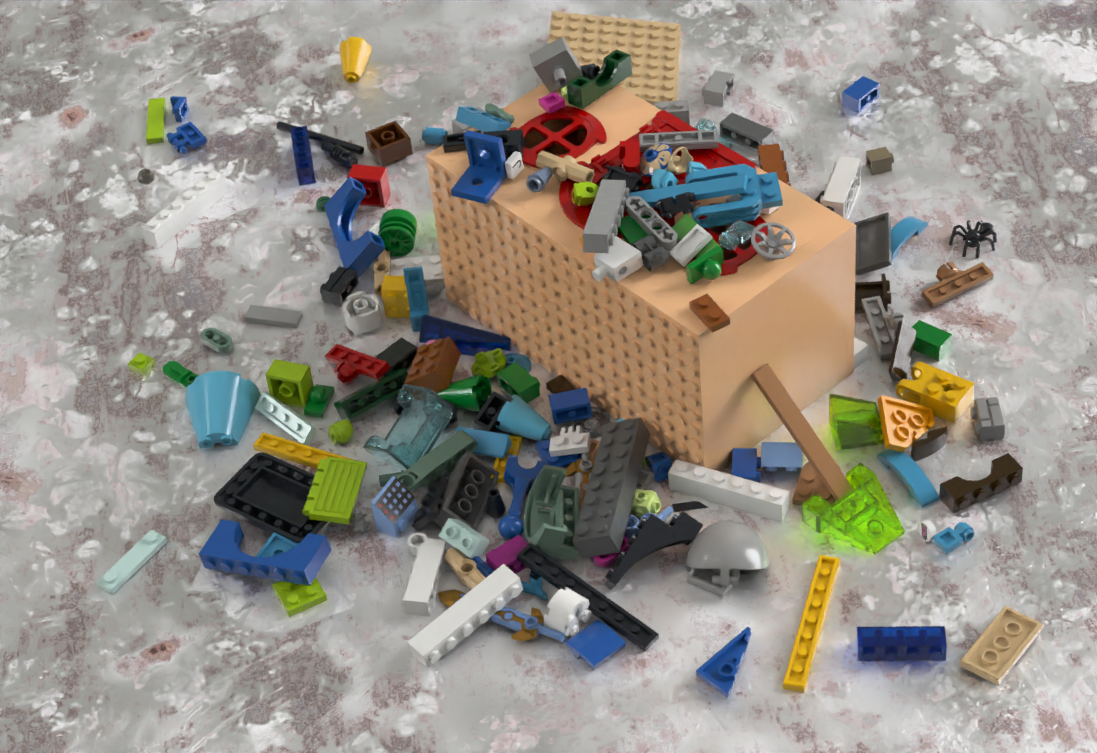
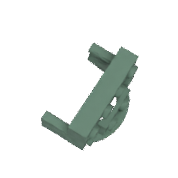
(538, 522)

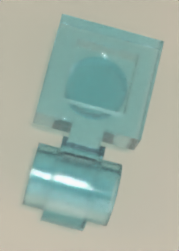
(737, 232)

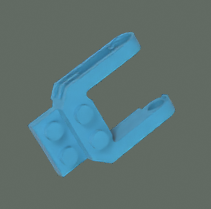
(761, 193)

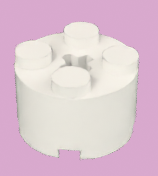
(362, 312)
(567, 612)

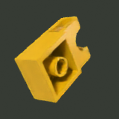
(937, 389)

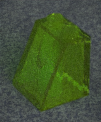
(854, 422)

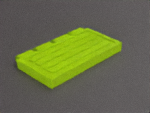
(335, 490)

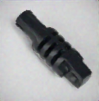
(339, 154)

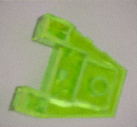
(859, 516)

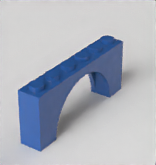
(340, 212)
(294, 566)

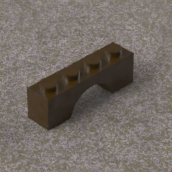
(961, 493)

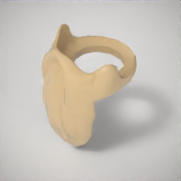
(676, 164)

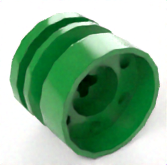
(398, 231)

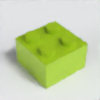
(289, 382)

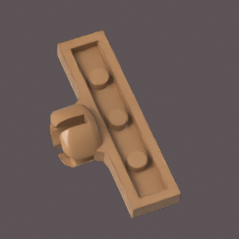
(955, 282)

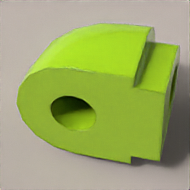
(584, 193)
(341, 432)

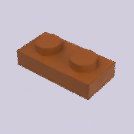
(709, 313)

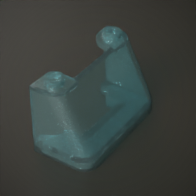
(415, 429)

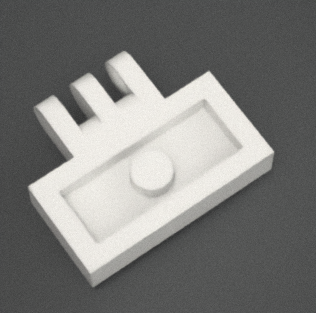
(570, 442)

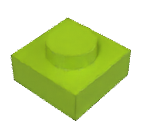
(141, 363)

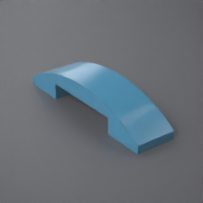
(904, 231)
(416, 295)
(911, 475)

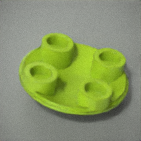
(488, 363)

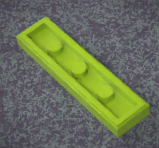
(156, 120)

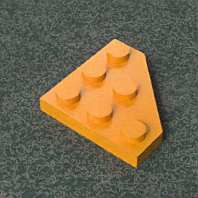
(903, 422)

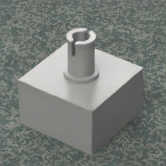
(555, 64)

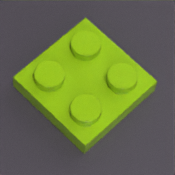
(299, 597)

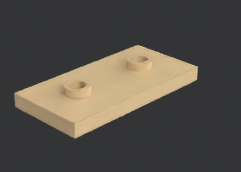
(1001, 645)

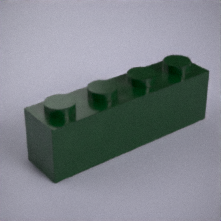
(371, 394)

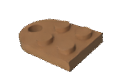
(809, 485)

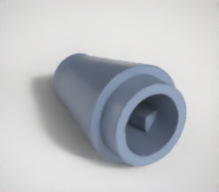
(537, 181)

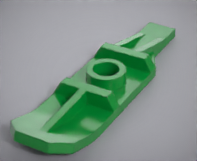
(179, 374)

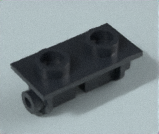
(633, 180)
(684, 203)

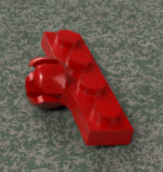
(352, 363)

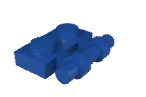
(190, 135)

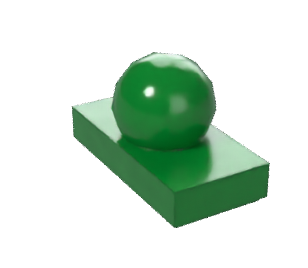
(706, 266)
(318, 400)

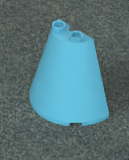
(220, 407)

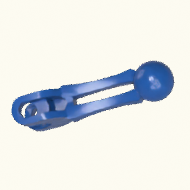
(521, 482)

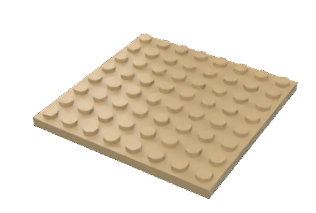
(651, 44)

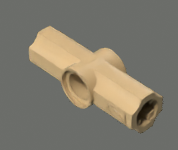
(564, 167)
(381, 267)
(463, 568)

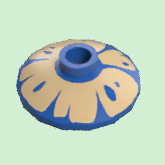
(654, 158)

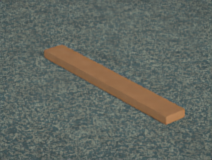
(801, 432)

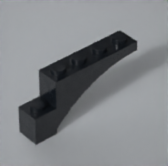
(652, 537)

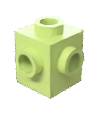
(645, 502)

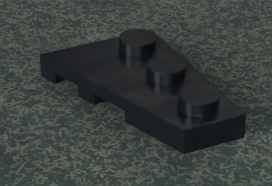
(430, 503)

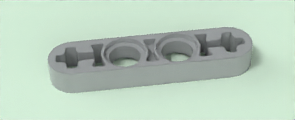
(655, 220)

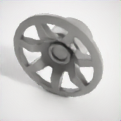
(772, 245)

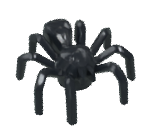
(975, 237)

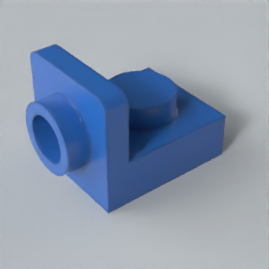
(179, 107)
(660, 464)

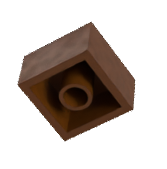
(389, 143)

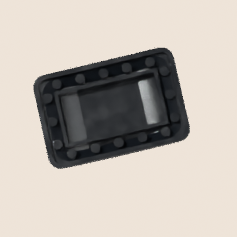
(270, 497)

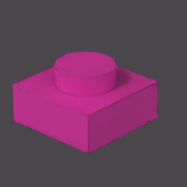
(551, 102)

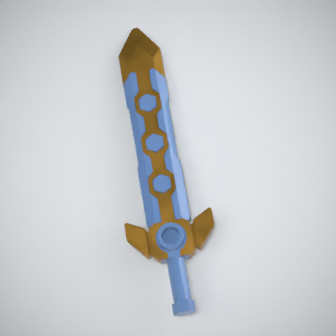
(527, 625)

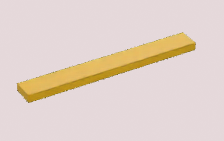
(811, 624)

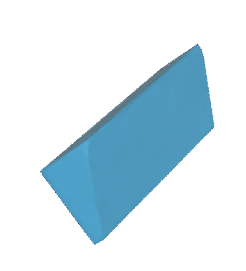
(480, 120)
(489, 443)

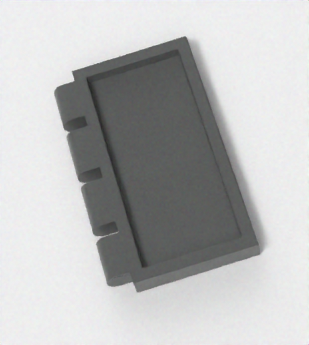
(873, 244)

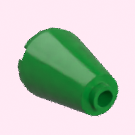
(468, 393)

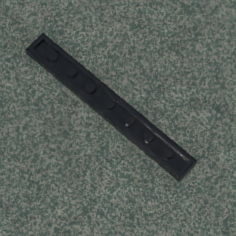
(600, 605)

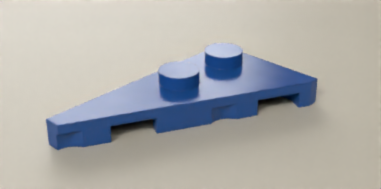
(724, 666)

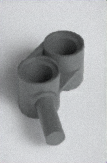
(652, 255)

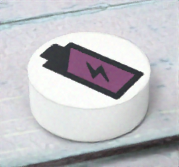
(927, 530)

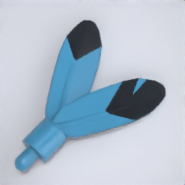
(535, 587)

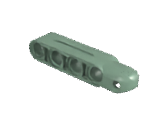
(437, 461)

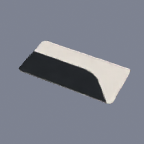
(689, 503)

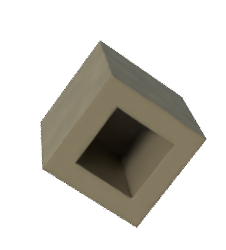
(879, 160)

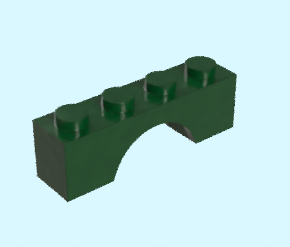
(614, 70)

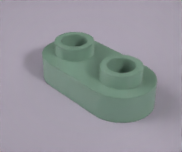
(216, 340)

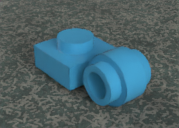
(951, 539)

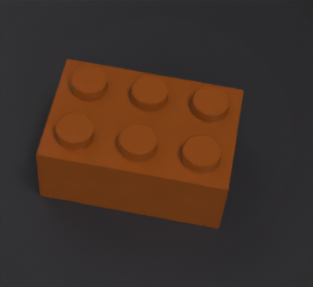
(434, 365)

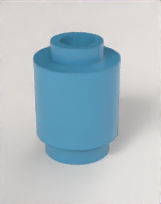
(433, 135)

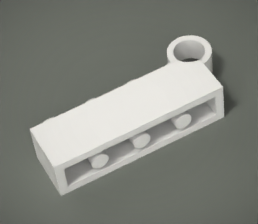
(425, 574)

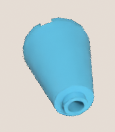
(523, 420)

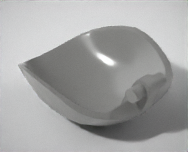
(727, 547)

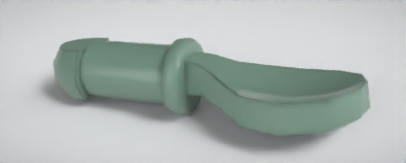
(493, 109)

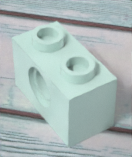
(464, 538)

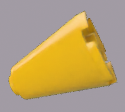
(354, 57)

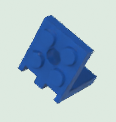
(486, 168)

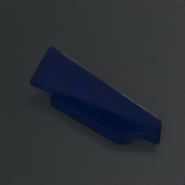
(466, 338)

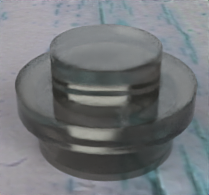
(145, 176)

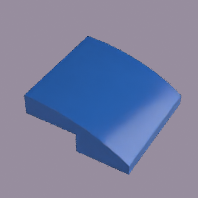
(595, 644)

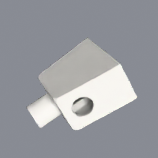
(618, 262)

